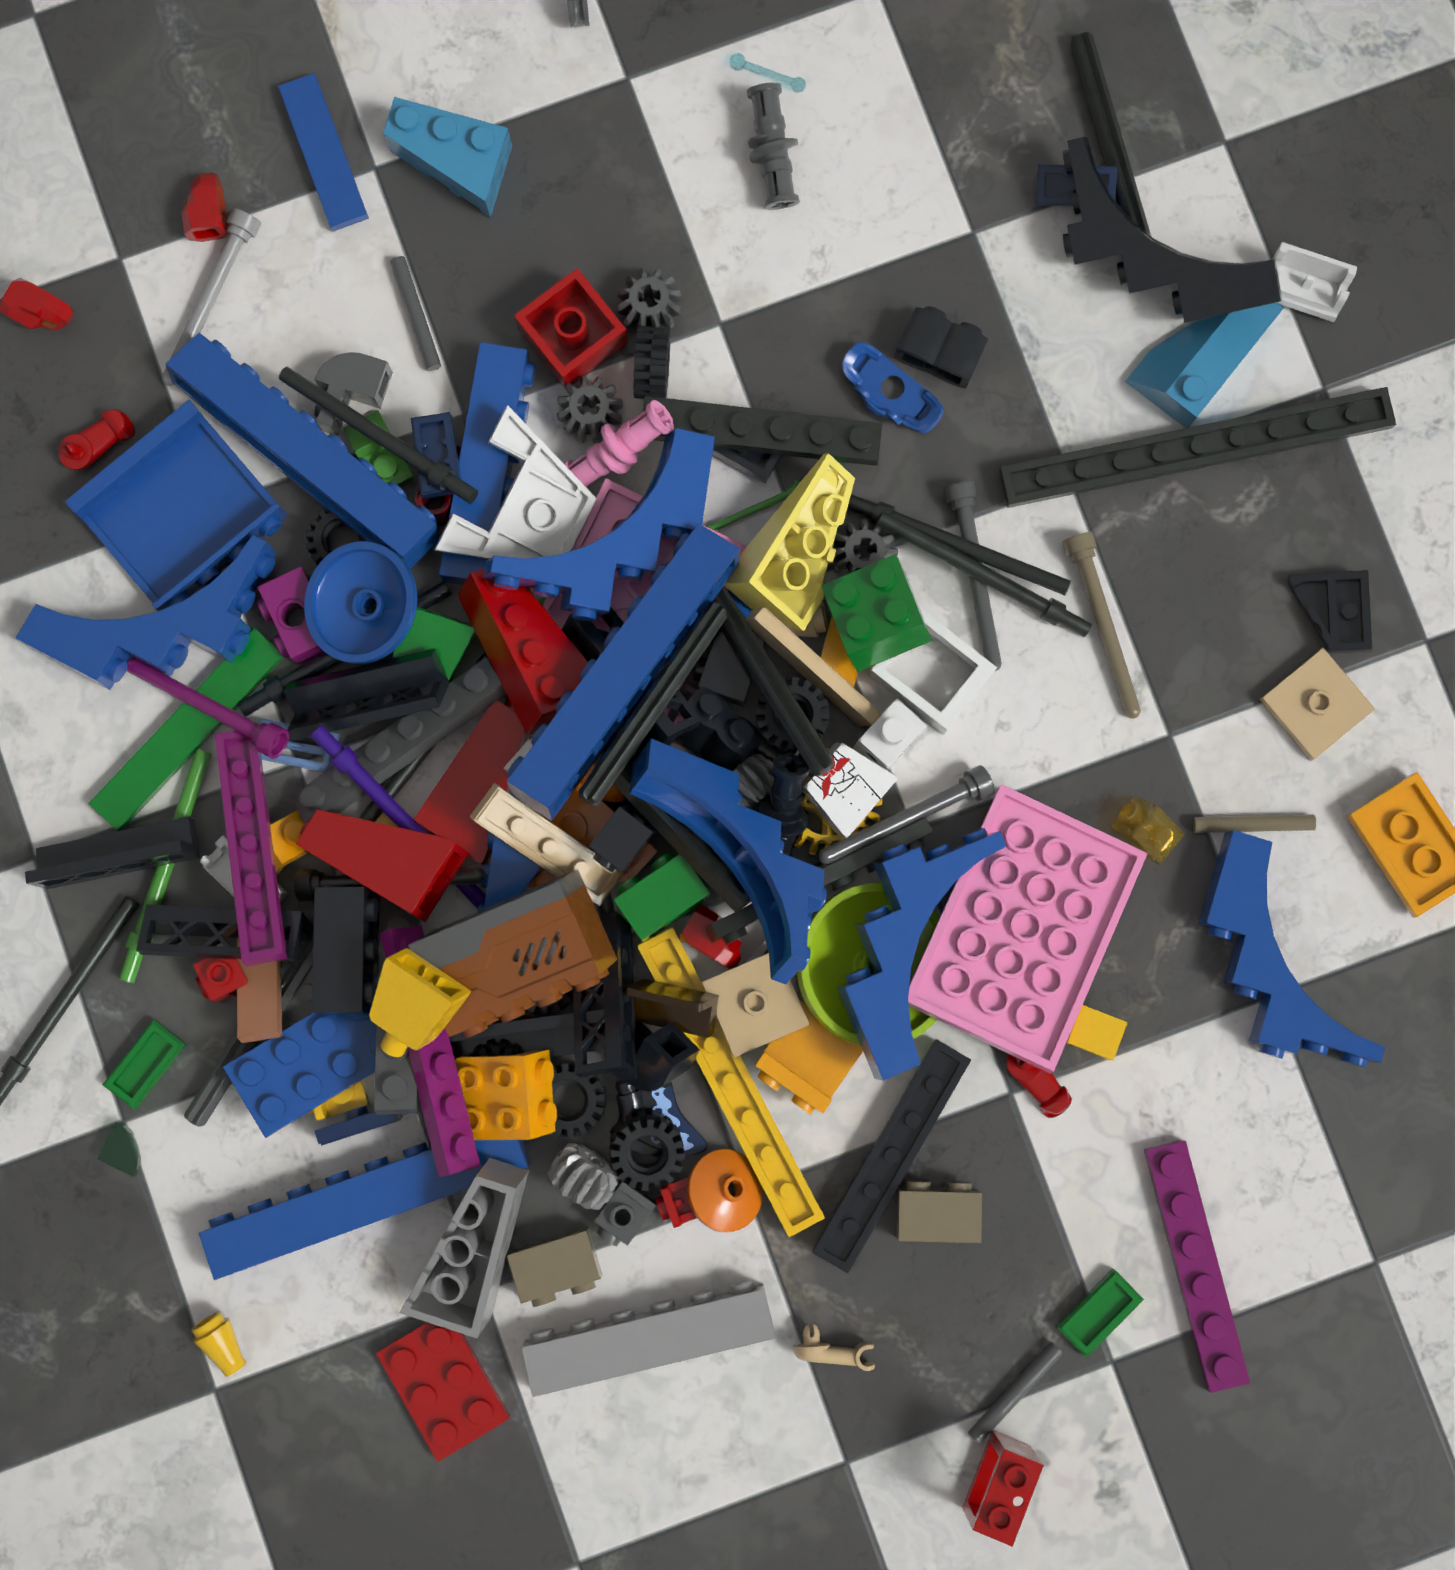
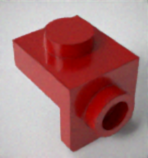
(219, 978)
(675, 1203)

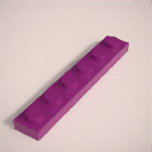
(250, 850)
(438, 1085)
(1196, 1266)

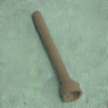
(1082, 551)

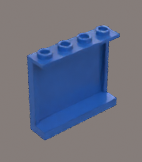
(177, 507)

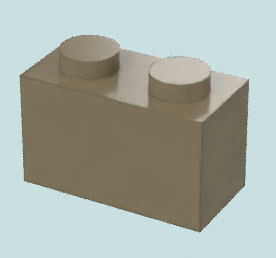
(938, 1214)
(555, 1267)

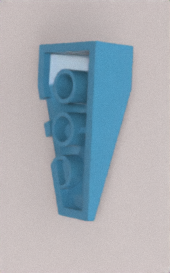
(1198, 360)

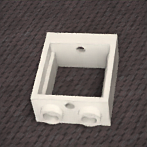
(937, 719)

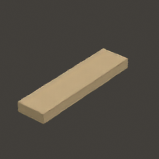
(812, 667)
(542, 841)

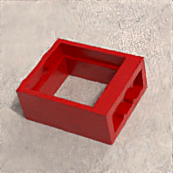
(1004, 1472)

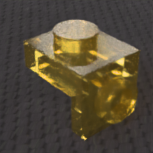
(1148, 828)

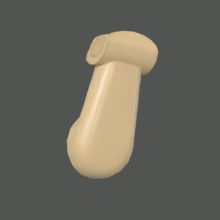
(820, 1352)

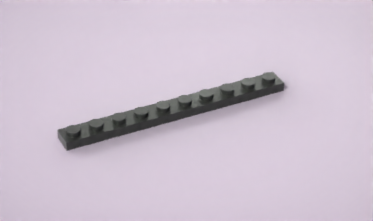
(1197, 447)

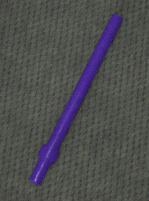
(346, 761)

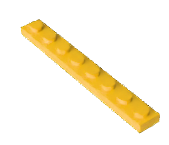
(739, 1097)

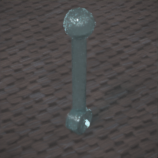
(738, 62)

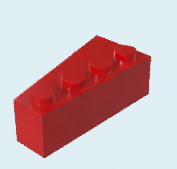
(524, 648)

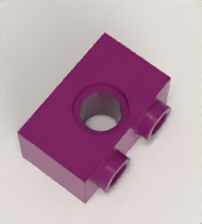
(278, 600)

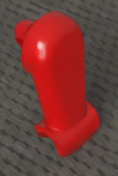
(85, 447)
(1041, 1085)

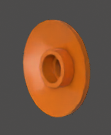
(710, 1194)

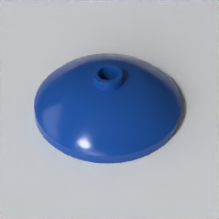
(341, 600)

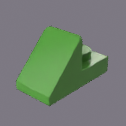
(385, 463)

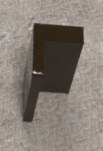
(666, 1003)

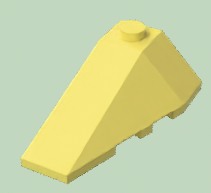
(792, 550)

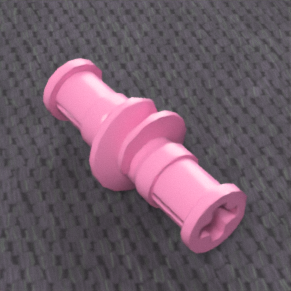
(621, 445)

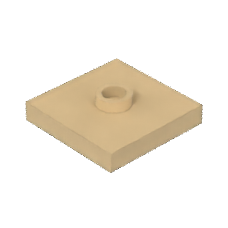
(1317, 704)
(754, 1006)

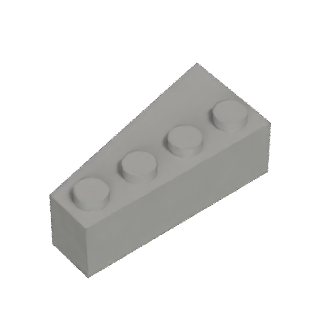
(468, 1262)

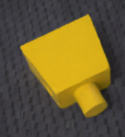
(413, 1002)

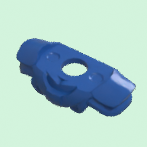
(869, 368)

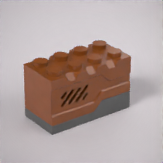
(521, 952)

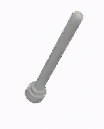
(240, 229)

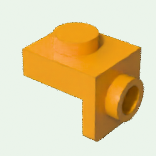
(284, 838)

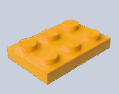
(1410, 843)

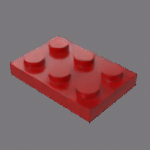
(443, 1387)

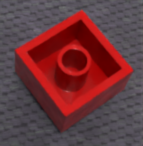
(571, 328)

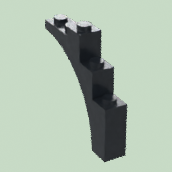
(1105, 231)

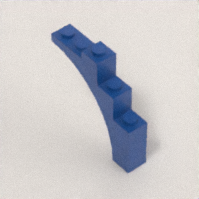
(586, 575)
(160, 638)
(748, 842)
(880, 998)
(1285, 1013)

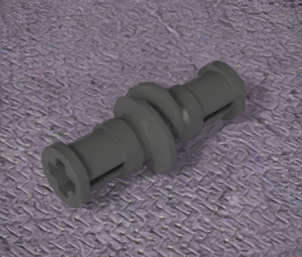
(771, 146)

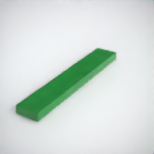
(183, 734)

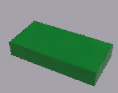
(144, 1064)
(1099, 1312)

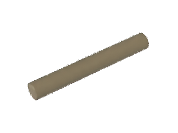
(1254, 823)

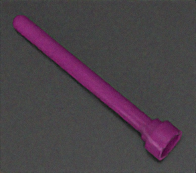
(268, 738)

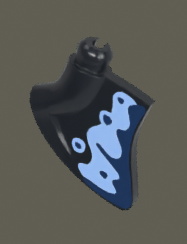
(662, 1100)

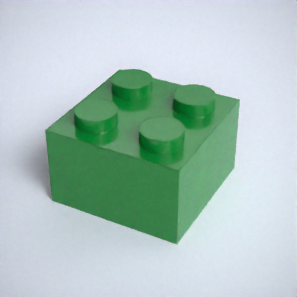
(876, 613)
(661, 896)

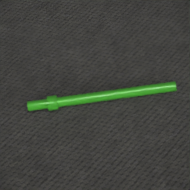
(162, 873)

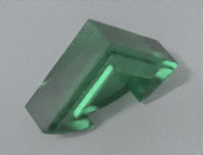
(121, 1150)

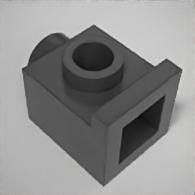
(632, 1200)

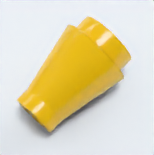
(218, 1341)

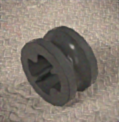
(578, 12)

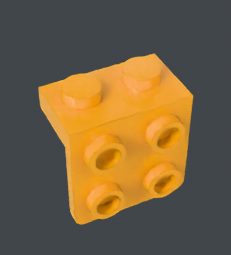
(808, 1064)
(508, 1095)

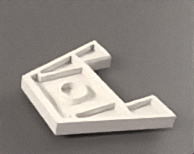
(540, 510)

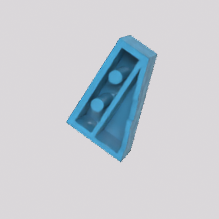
(451, 148)

